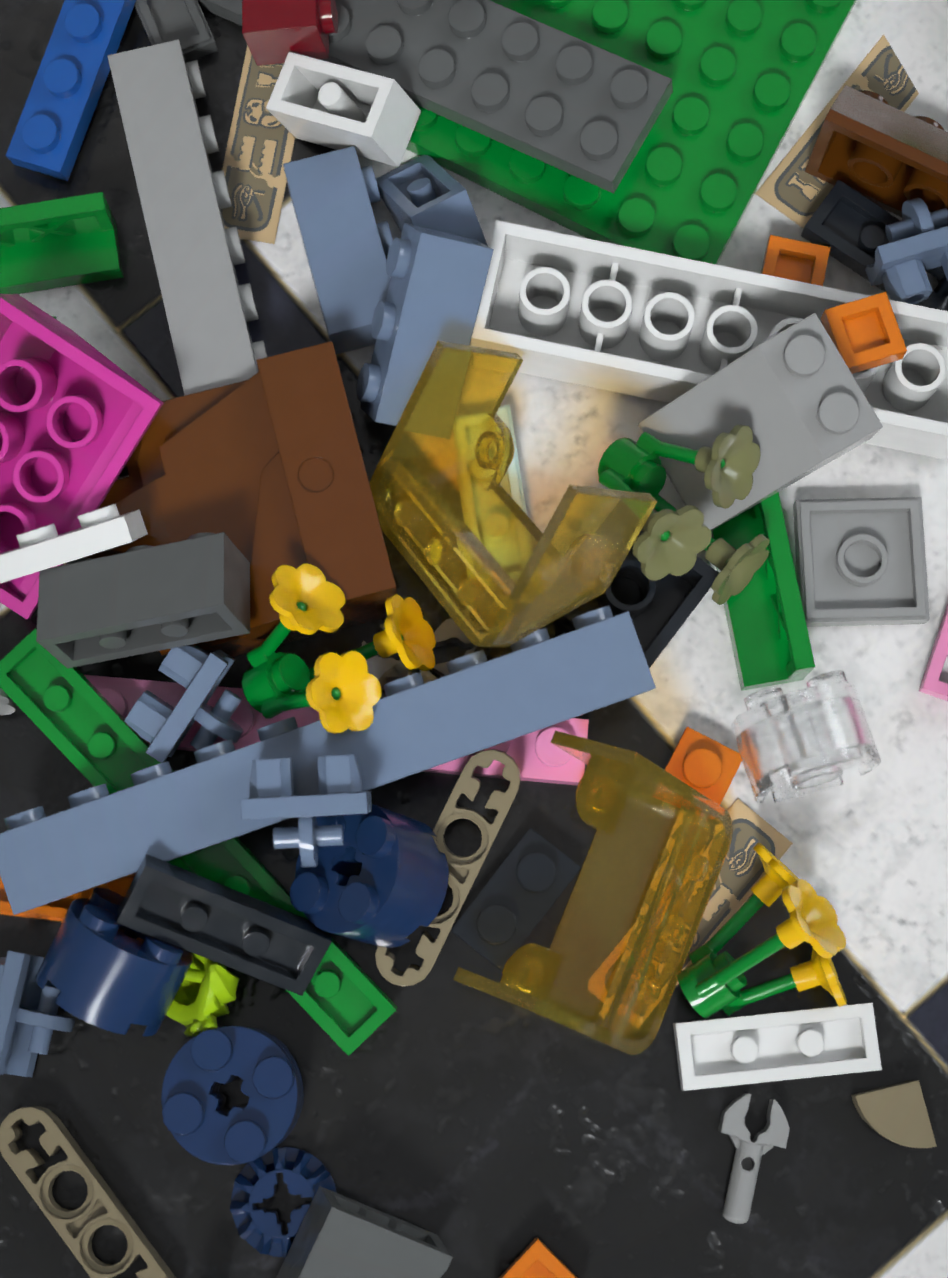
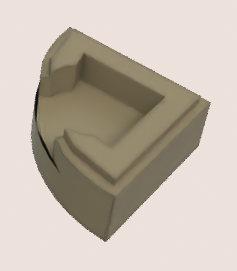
(897, 1114)

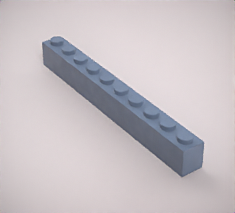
(410, 733)

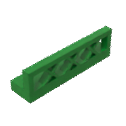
(58, 244)
(768, 615)

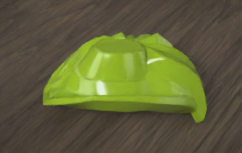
(203, 996)

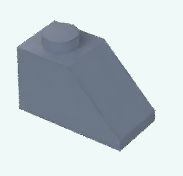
(429, 198)

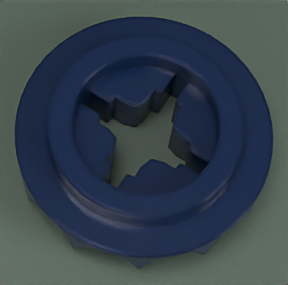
(258, 1182)

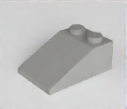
(793, 399)

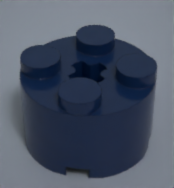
(377, 882)
(111, 971)
(196, 1108)

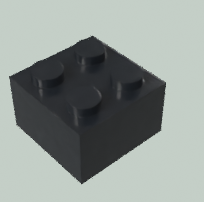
(654, 606)

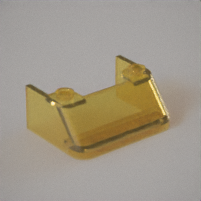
(461, 528)
(630, 907)

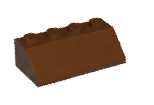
(882, 152)

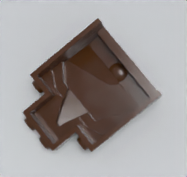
(273, 472)

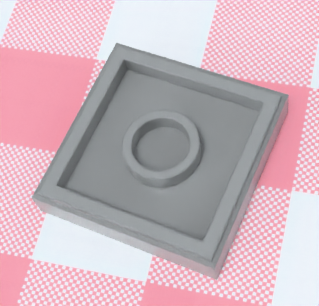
(861, 561)

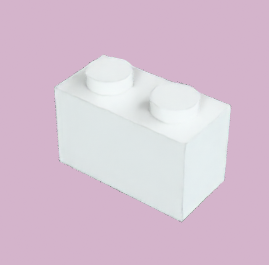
(344, 108)

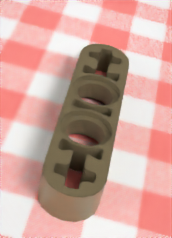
(462, 869)
(99, 1208)

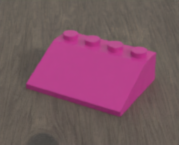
(63, 430)

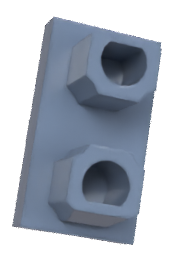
(913, 247)
(167, 726)
(274, 798)
(26, 1014)

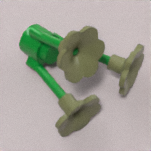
(677, 536)

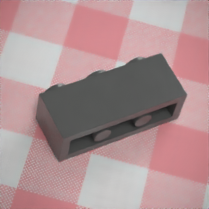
(144, 600)

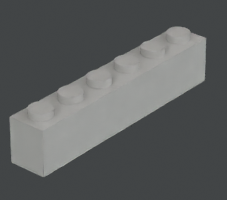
(184, 216)

